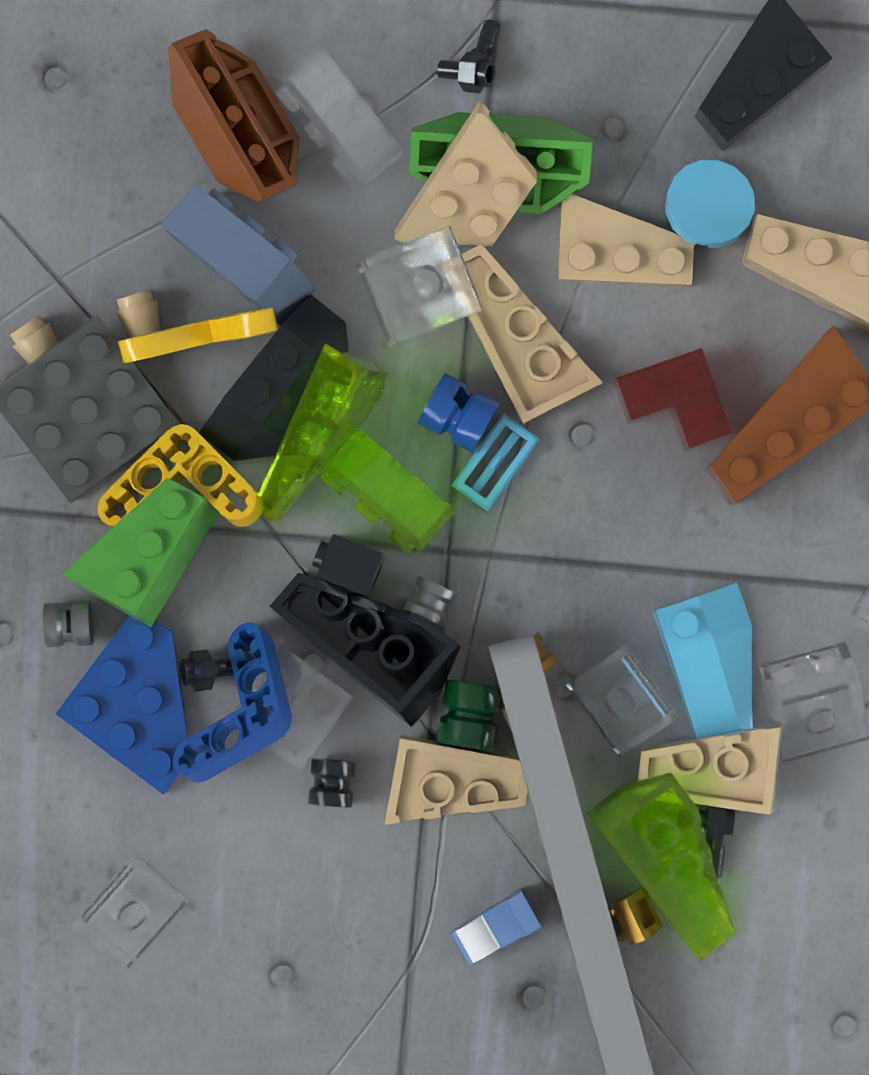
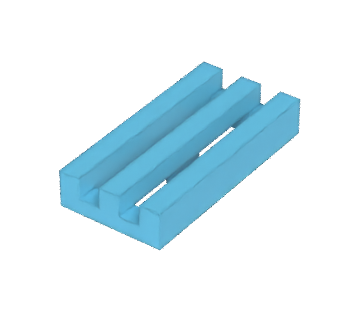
(473, 493)

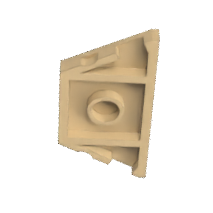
(472, 186)

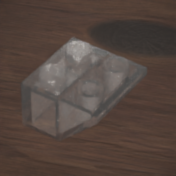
(314, 705)

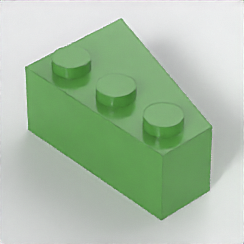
(146, 552)

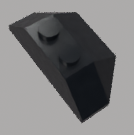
(265, 397)

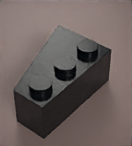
(762, 73)

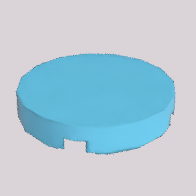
(710, 203)

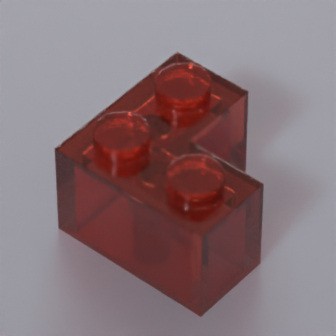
(682, 387)

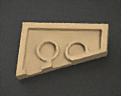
(618, 248)
(722, 769)
(451, 779)

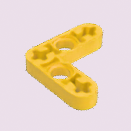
(198, 333)
(186, 466)

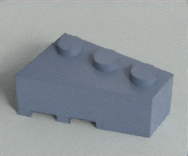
(239, 252)

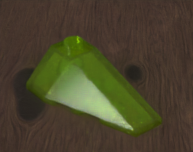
(327, 415)
(664, 846)

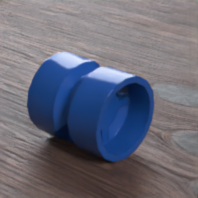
(458, 413)

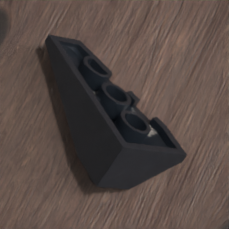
(385, 650)

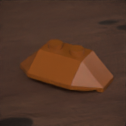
(233, 116)

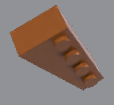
(805, 410)

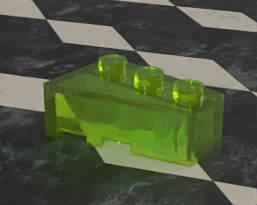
(387, 492)

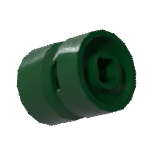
(469, 715)

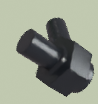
(474, 68)
(202, 670)
(717, 823)

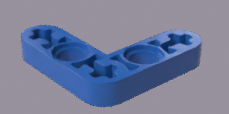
(248, 718)

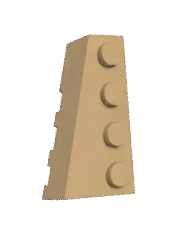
(814, 264)

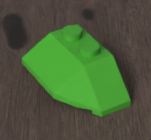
(553, 149)

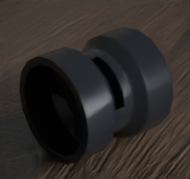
(331, 772)

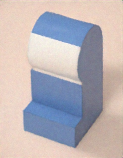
(496, 927)

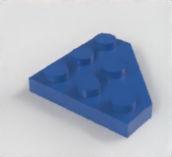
(133, 702)

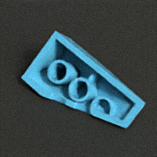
(711, 659)

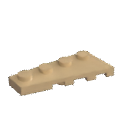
(523, 347)

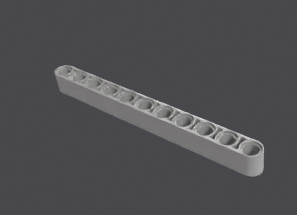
(570, 857)

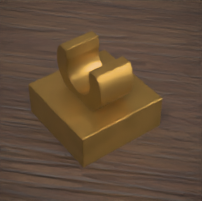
(636, 917)

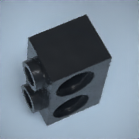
(348, 564)

